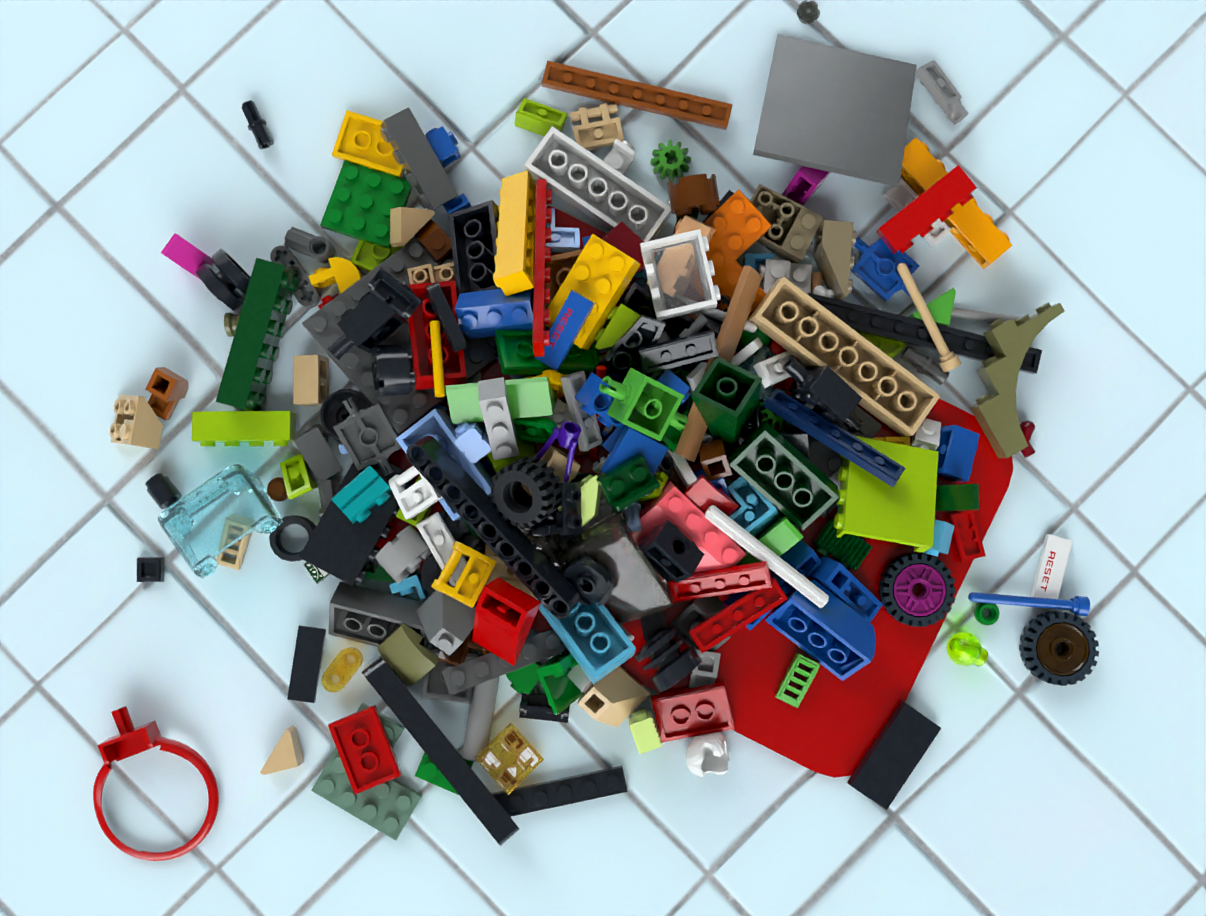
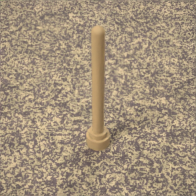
(948, 359)

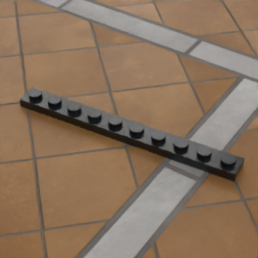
(915, 332)

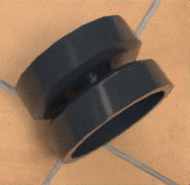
(224, 283)

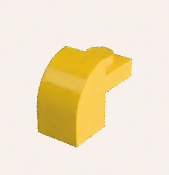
(341, 272)

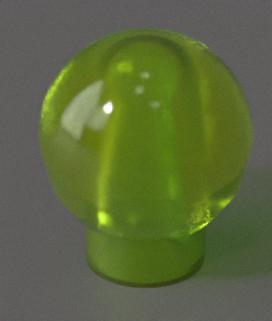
(966, 649)

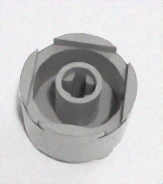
(403, 554)

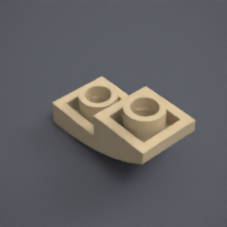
(431, 274)

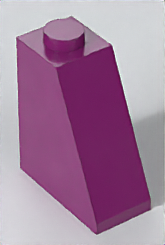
(805, 184)

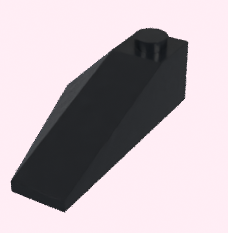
(625, 353)

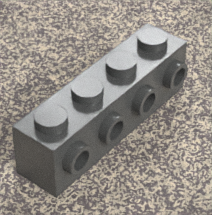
(418, 159)

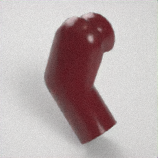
(1027, 428)

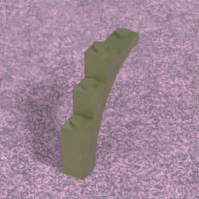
(1000, 373)

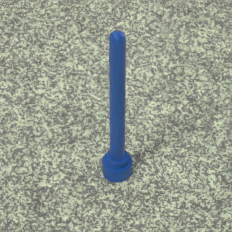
(1079, 605)

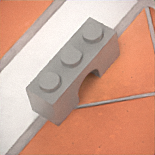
(497, 418)

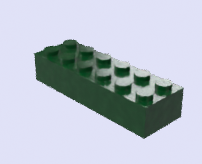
(258, 336)

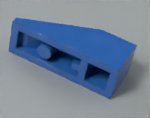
(847, 588)

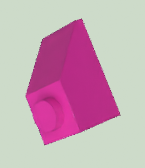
(185, 254)

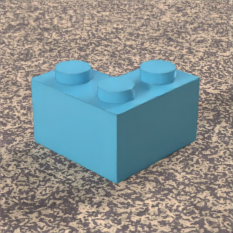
(755, 510)

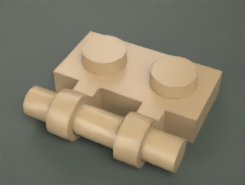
(598, 133)

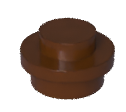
(277, 490)

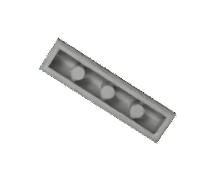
(480, 718)

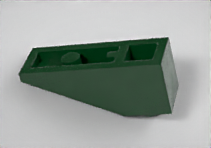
(957, 497)

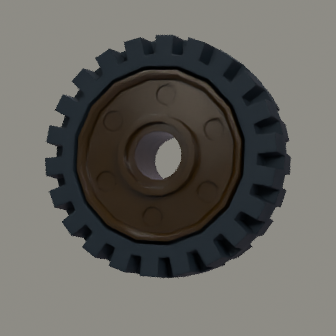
(1077, 648)

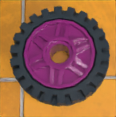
(935, 594)

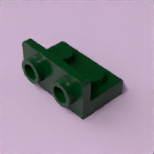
(627, 483)

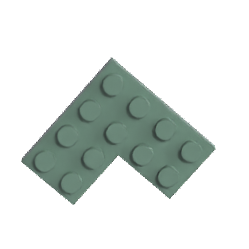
(383, 806)

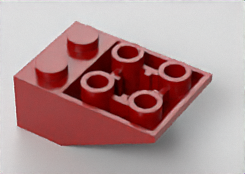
(503, 619)

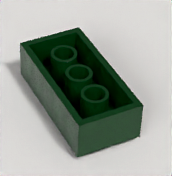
(784, 475)

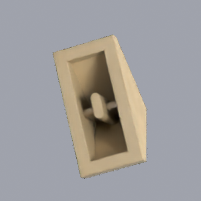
(406, 223)
(286, 753)

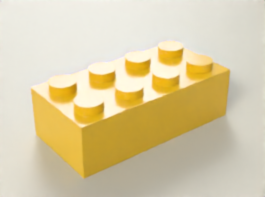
(600, 276)

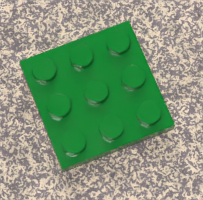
(363, 203)

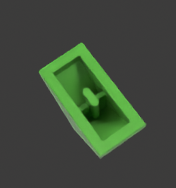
(940, 308)

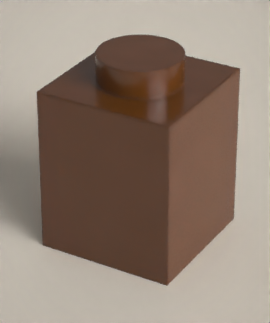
(715, 460)

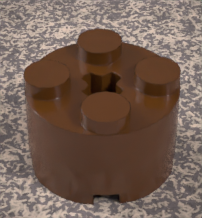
(693, 195)

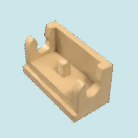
(310, 380)

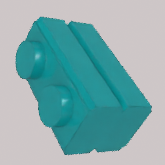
(361, 495)

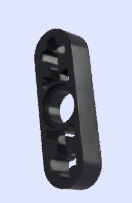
(445, 317)

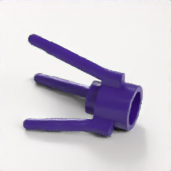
(567, 438)

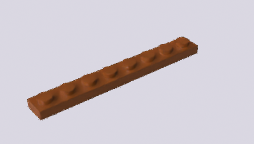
(637, 95)

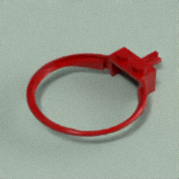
(134, 741)

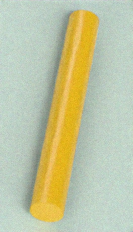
(437, 360)

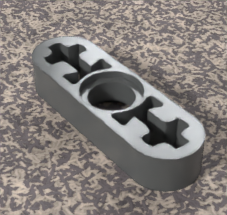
(291, 259)

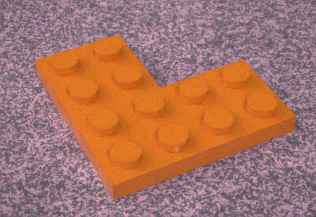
(737, 229)

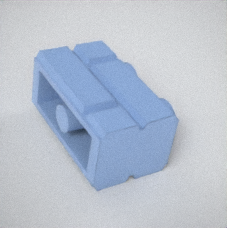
(473, 440)

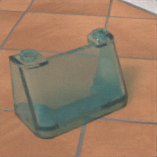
(218, 517)

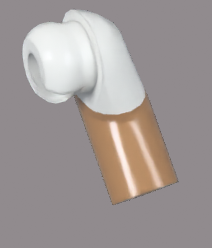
(817, 286)

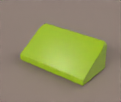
(539, 117)

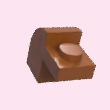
(166, 391)

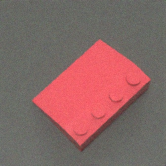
(674, 506)

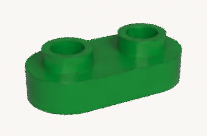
(534, 428)

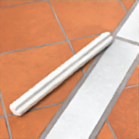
(763, 554)

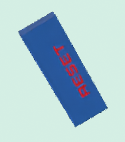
(566, 329)

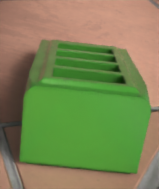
(809, 676)

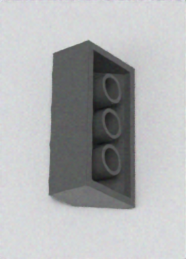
(371, 615)

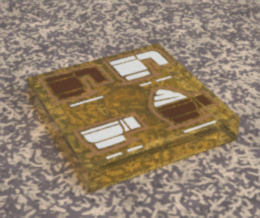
(509, 758)

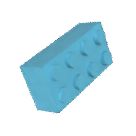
(592, 638)

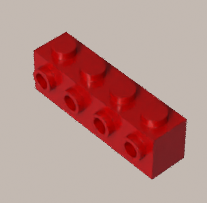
(927, 209)

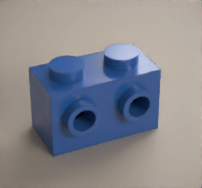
(956, 453)

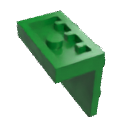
(556, 684)

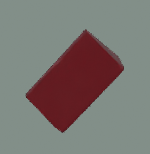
(626, 241)

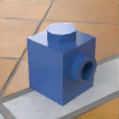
(443, 145)

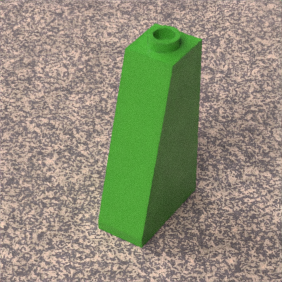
(777, 537)

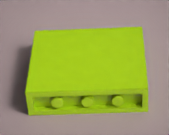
(885, 512)

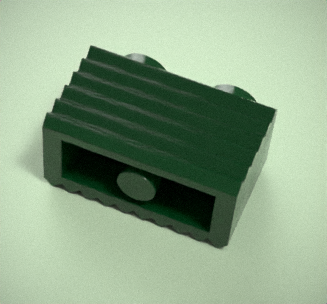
(847, 549)

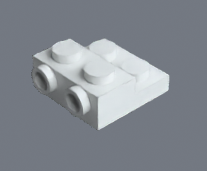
(796, 273)

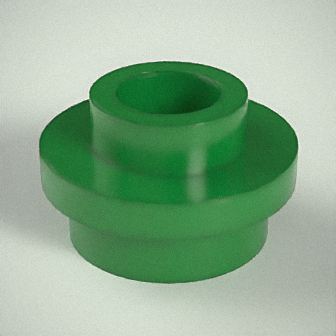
(993, 613)

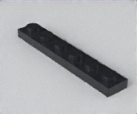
(563, 791)

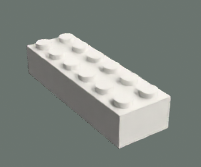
(596, 187)

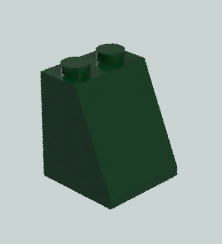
(727, 399)

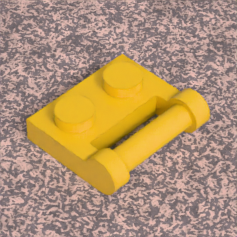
(470, 580)

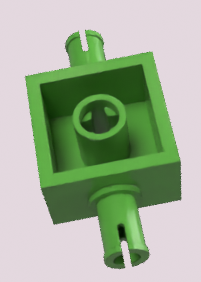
(644, 404)

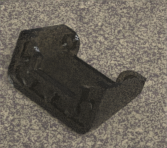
(636, 585)

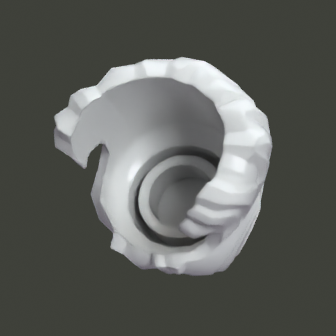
(708, 754)

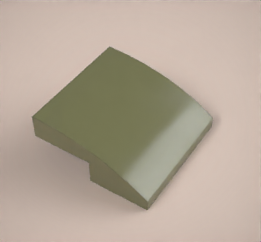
(406, 655)

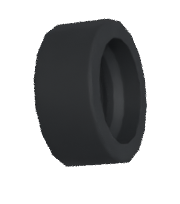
(274, 537)

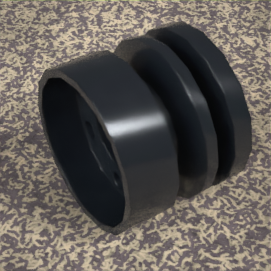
(334, 411)
(668, 658)

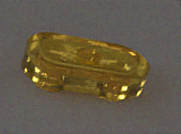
(342, 668)

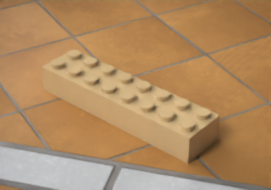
(823, 339)

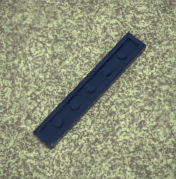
(834, 437)

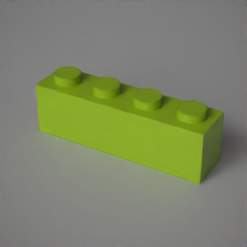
(243, 426)

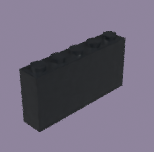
(347, 547)

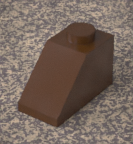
(435, 241)

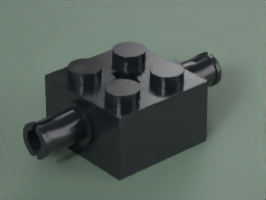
(367, 324)
(824, 393)

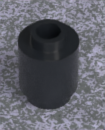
(162, 490)

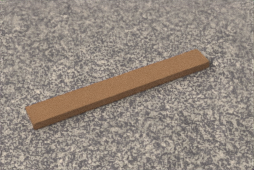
(726, 345)

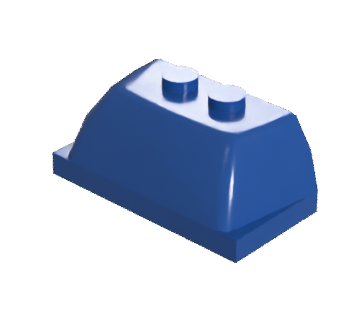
(829, 634)

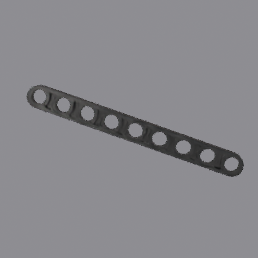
(502, 537)
(440, 751)

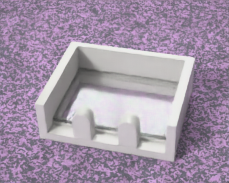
(680, 274)

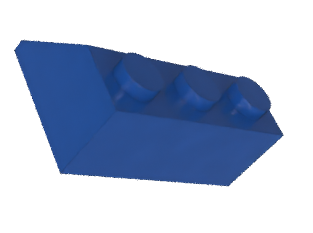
(489, 310)

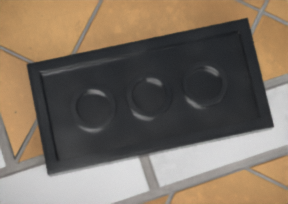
(894, 755)

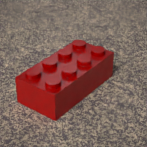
(420, 341)

